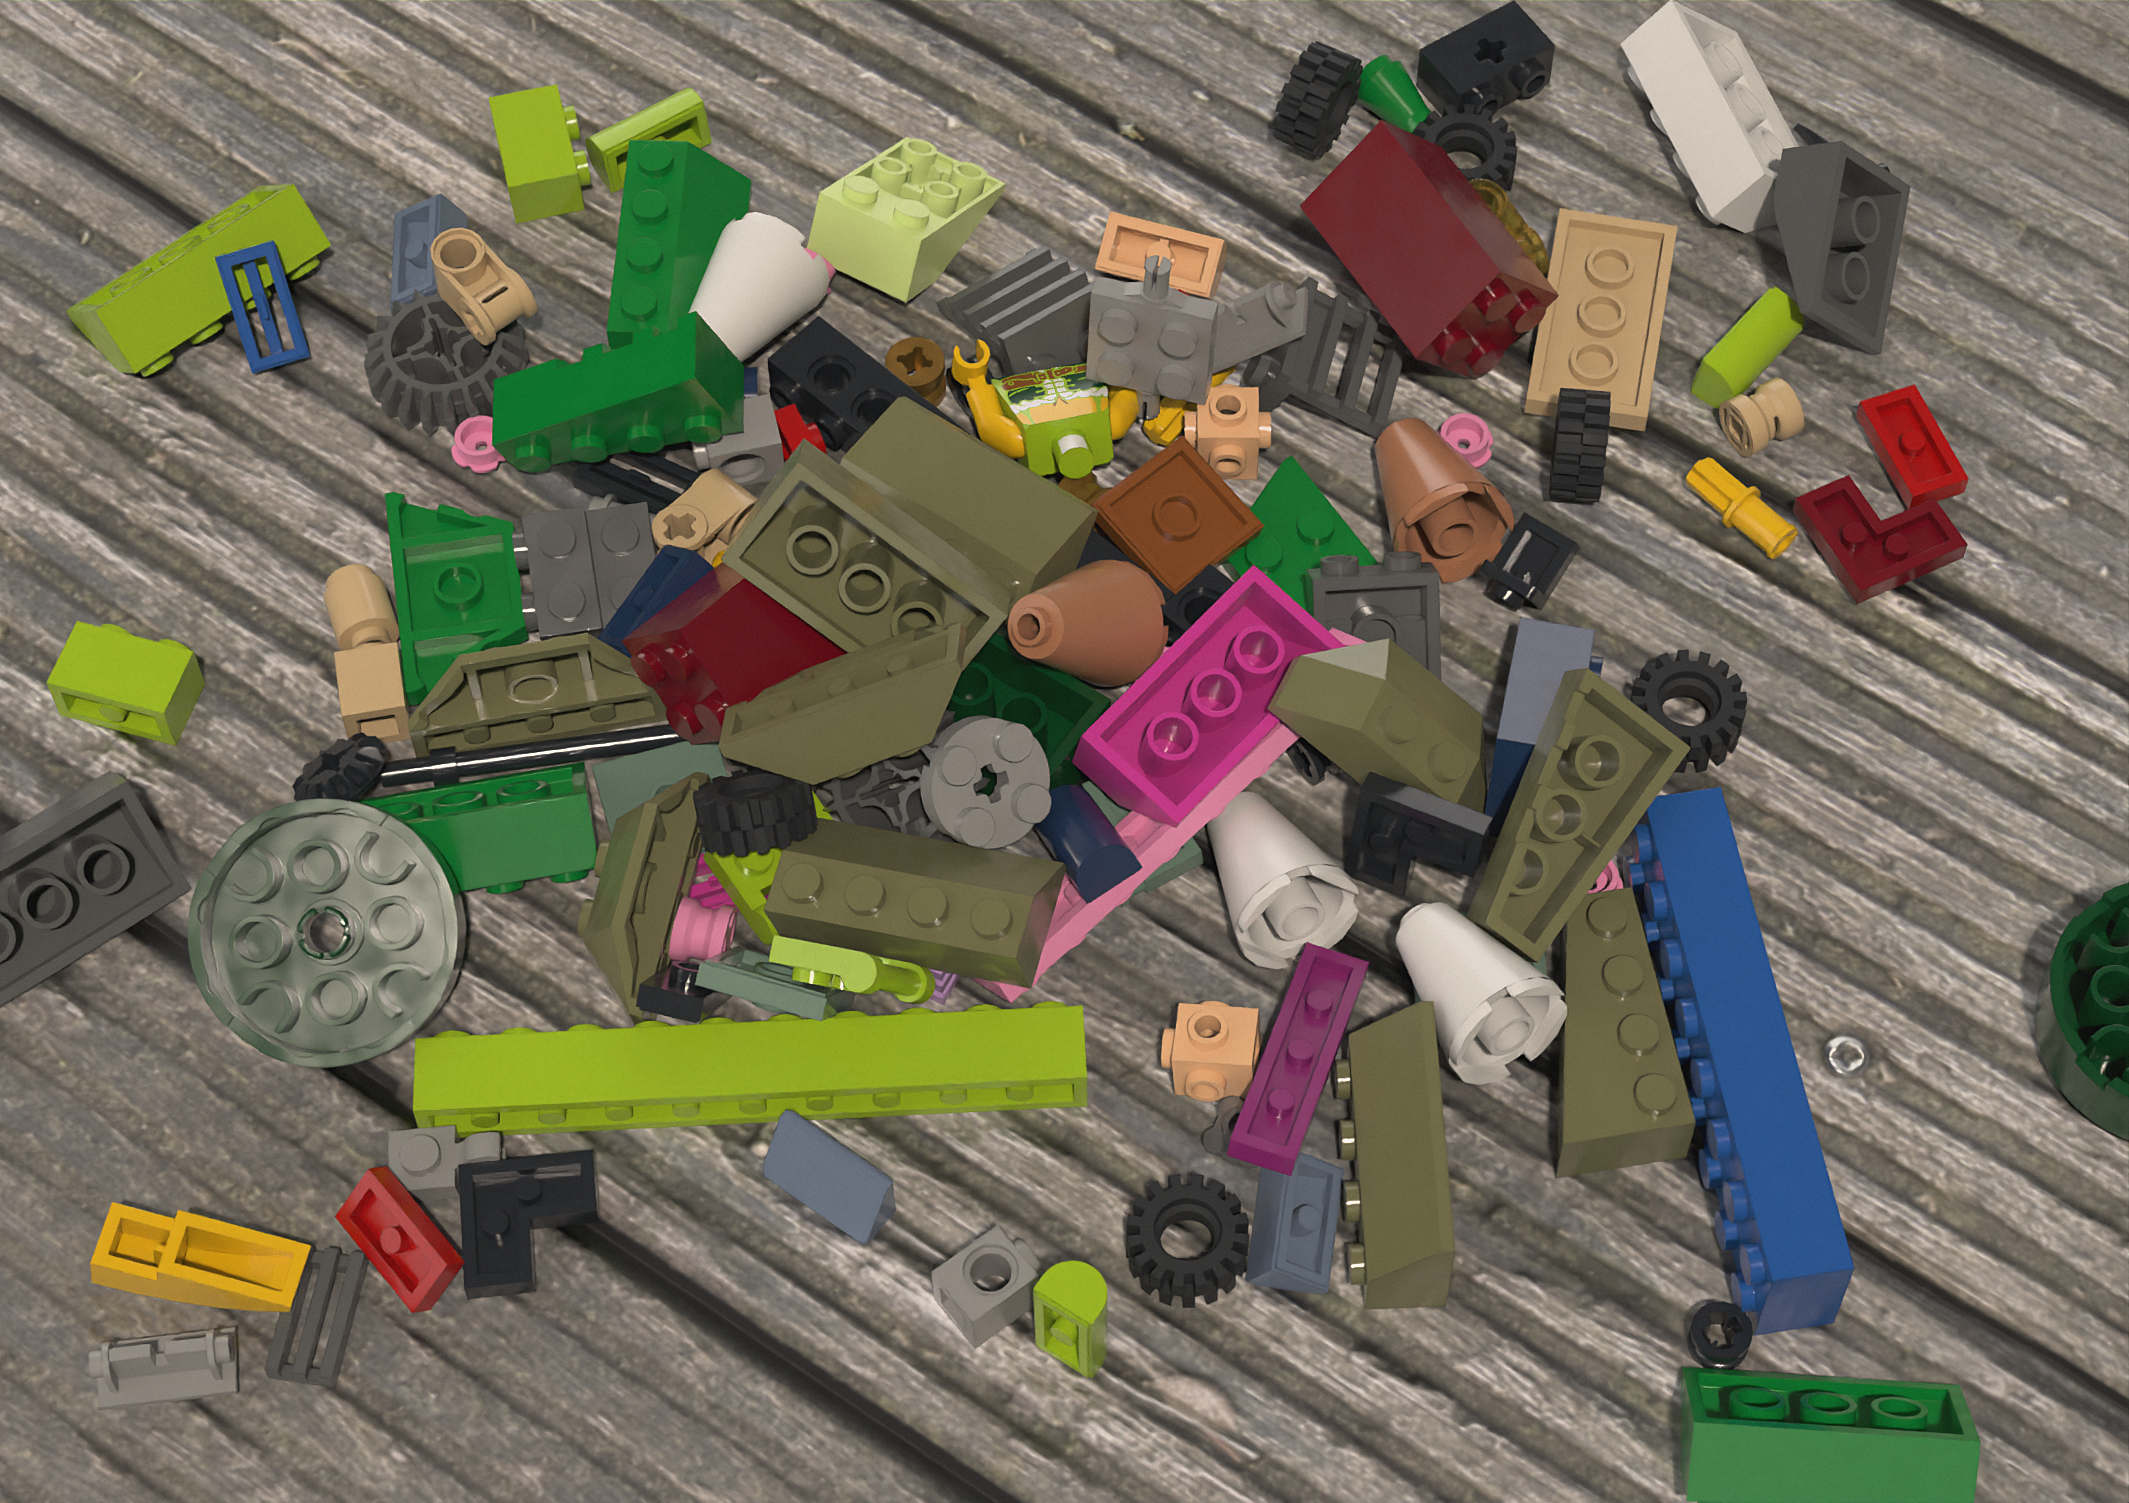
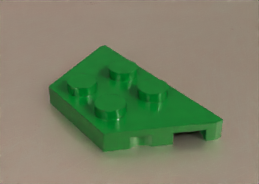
(1296, 533)
(451, 588)

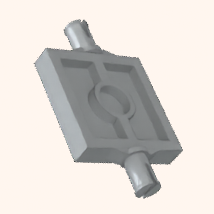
(1151, 338)

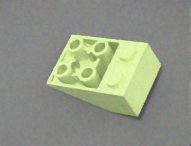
(902, 216)

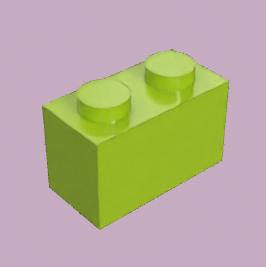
(538, 154)
(126, 682)

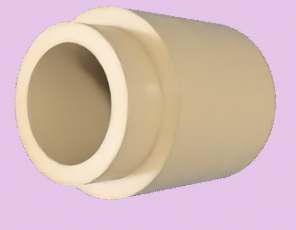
(359, 607)

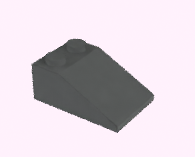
(1841, 237)

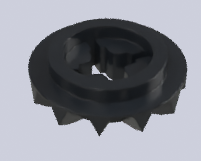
(342, 770)

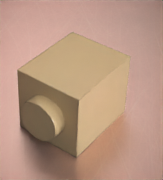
(373, 691)

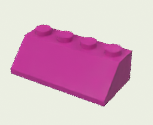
(1201, 702)

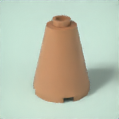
(1439, 501)
(1093, 623)

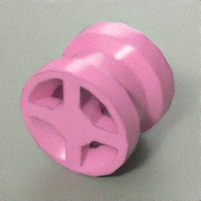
(701, 930)

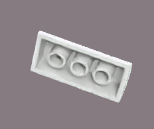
(1713, 112)

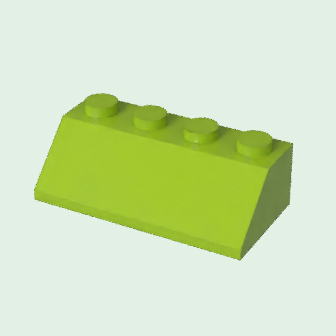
(180, 288)

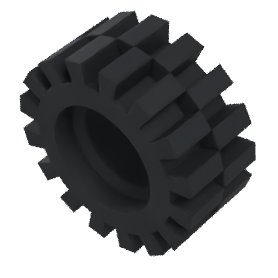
(1317, 99)
(1476, 136)
(1580, 444)
(1705, 685)
(753, 812)
(1189, 1203)

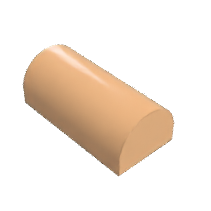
(1194, 257)

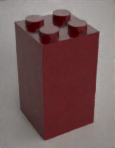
(1429, 251)
(721, 648)

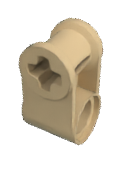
(485, 290)
(704, 515)

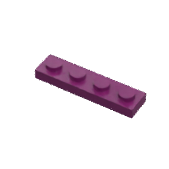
(1298, 1059)

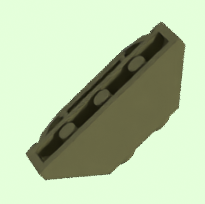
(533, 695)
(850, 708)
(1386, 716)
(639, 890)

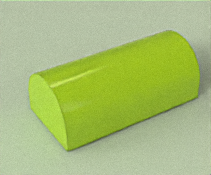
(671, 119)
(1748, 348)
(1072, 1316)

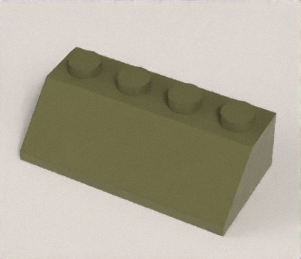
(973, 497)
(858, 560)
(917, 900)
(1397, 1162)

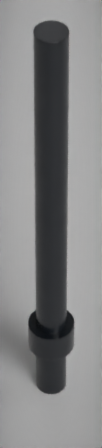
(447, 765)

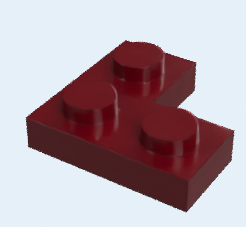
(1874, 553)

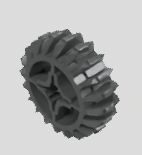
(423, 386)
(863, 798)

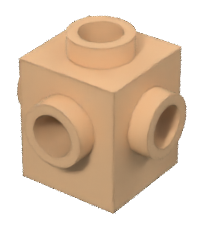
(1230, 431)
(1212, 1050)

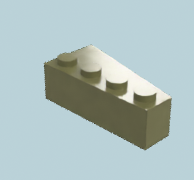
(1574, 808)
(1616, 1055)

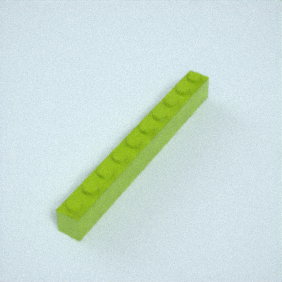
(752, 1070)

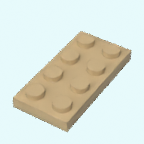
(1607, 314)

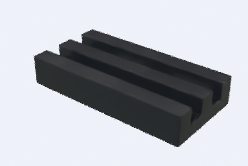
(631, 485)

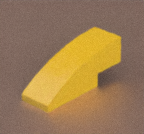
(197, 1261)

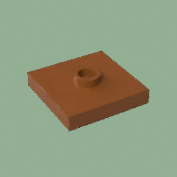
(1176, 516)

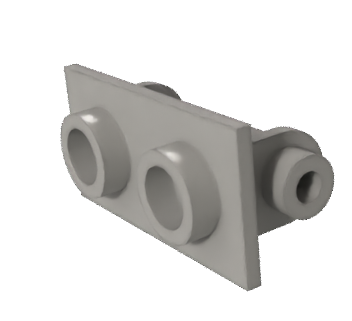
(1266, 320)
(165, 1368)

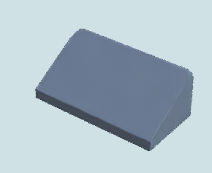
(413, 236)
(829, 1178)
(1295, 1227)

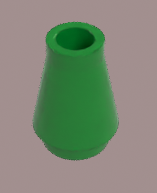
(1392, 94)

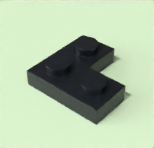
(1404, 823)
(510, 1199)

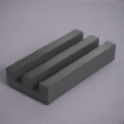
(300, 1372)

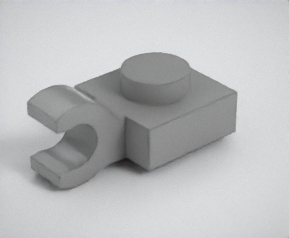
(429, 1158)

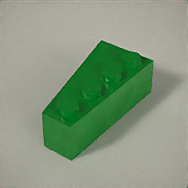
(621, 399)

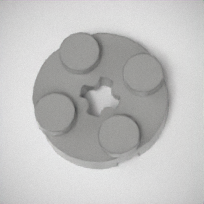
(955, 766)

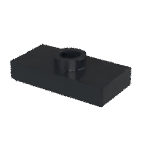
(675, 995)

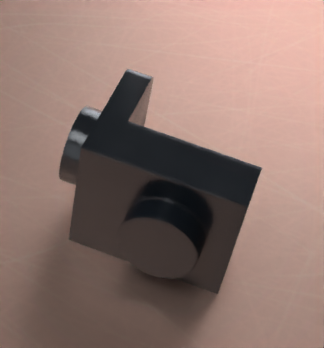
(1529, 563)

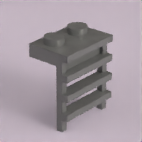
(1028, 312)
(1305, 363)

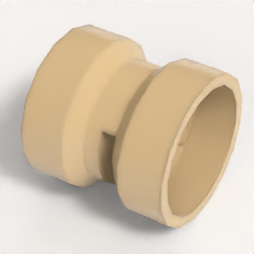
(1765, 415)

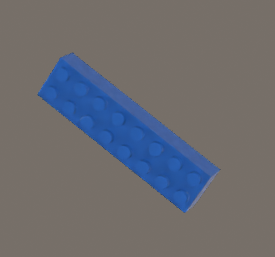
(1738, 1065)

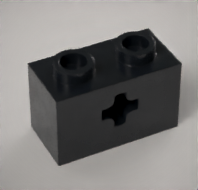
(1486, 62)

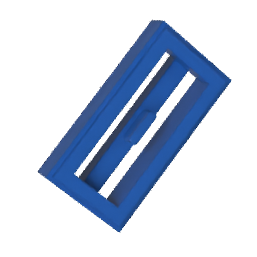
(246, 257)

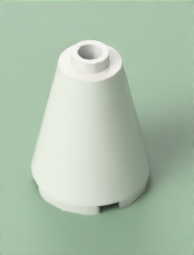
(758, 283)
(1278, 883)
(1483, 994)

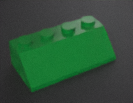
(667, 232)
(506, 826)
(1824, 1439)

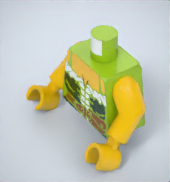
(1047, 416)

